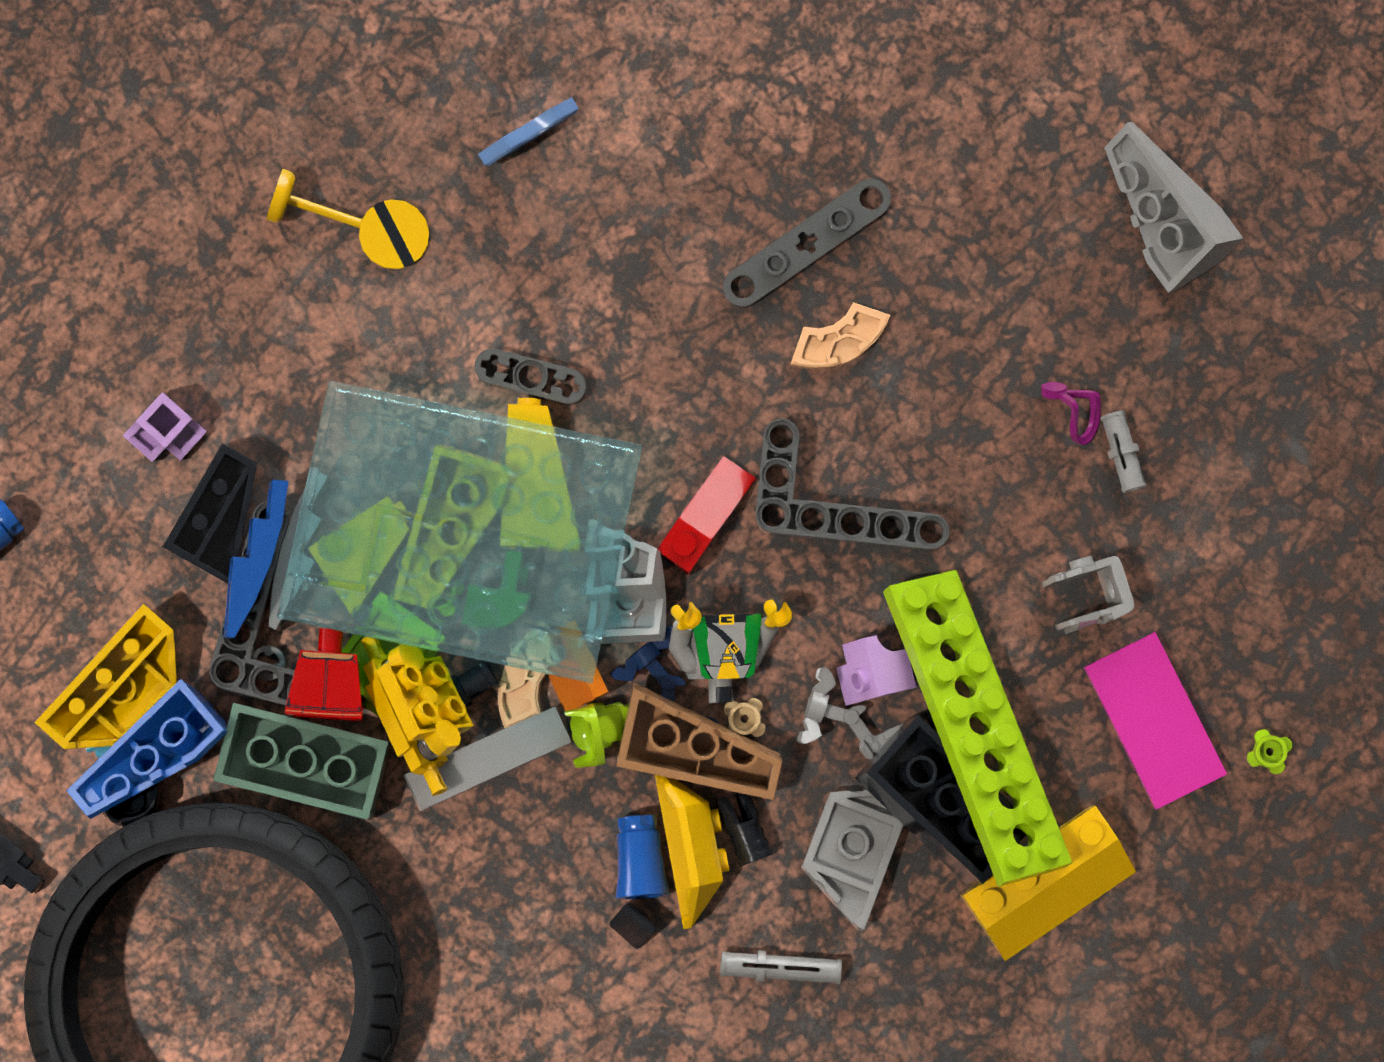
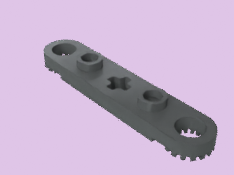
(830, 227)

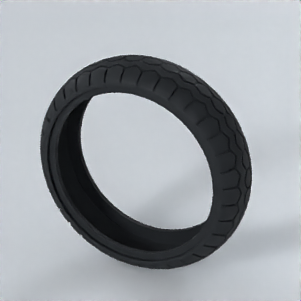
(89, 886)

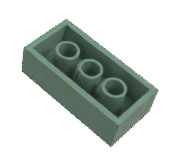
(302, 761)

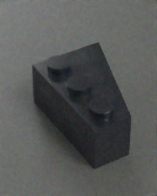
(216, 514)

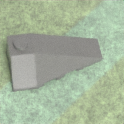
(1177, 219)

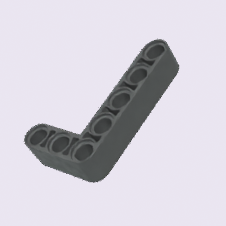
(831, 512)
(243, 654)

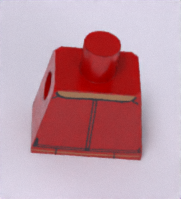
(326, 682)

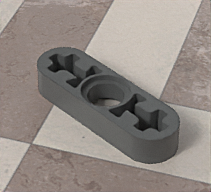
(499, 379)

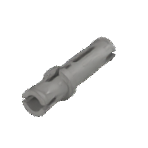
(732, 965)

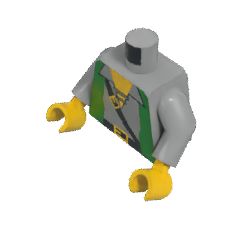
(723, 644)

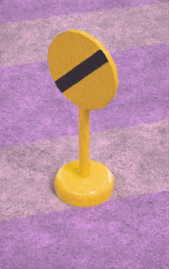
(389, 233)

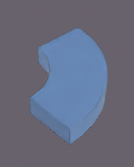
(528, 132)

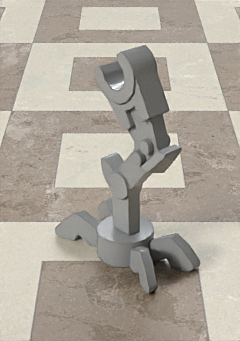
(818, 708)

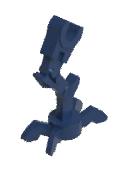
(646, 657)

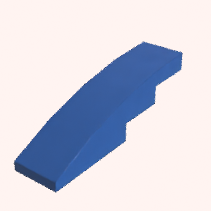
(248, 573)

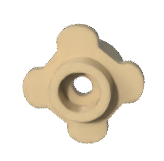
(752, 710)

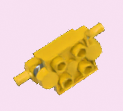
(416, 707)

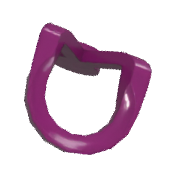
(1057, 390)

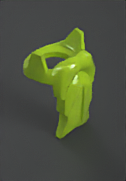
(595, 729)

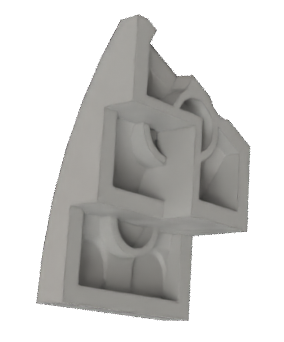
(638, 596)

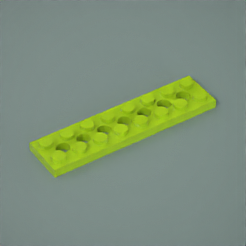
(963, 746)

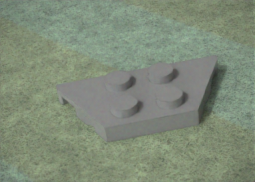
(852, 852)

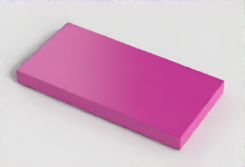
(1155, 721)

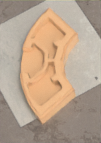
(842, 341)
(519, 695)

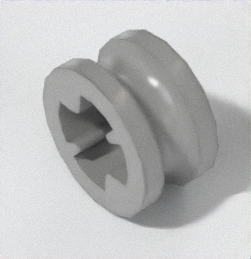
(270, 651)

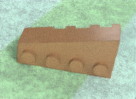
(688, 747)

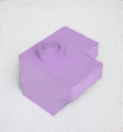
(164, 427)
(873, 671)

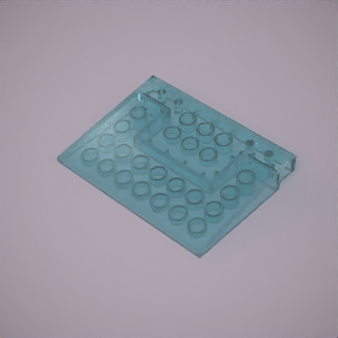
(460, 531)

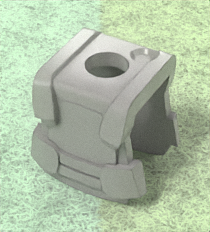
(1113, 584)

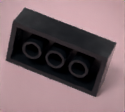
(921, 791)

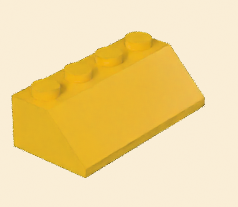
(1032, 907)

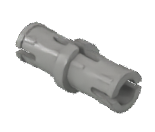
(1123, 451)

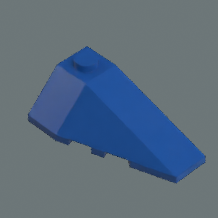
(162, 742)

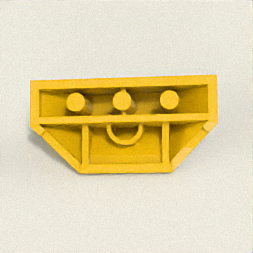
(115, 685)
(691, 846)

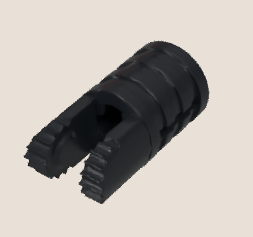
(748, 836)

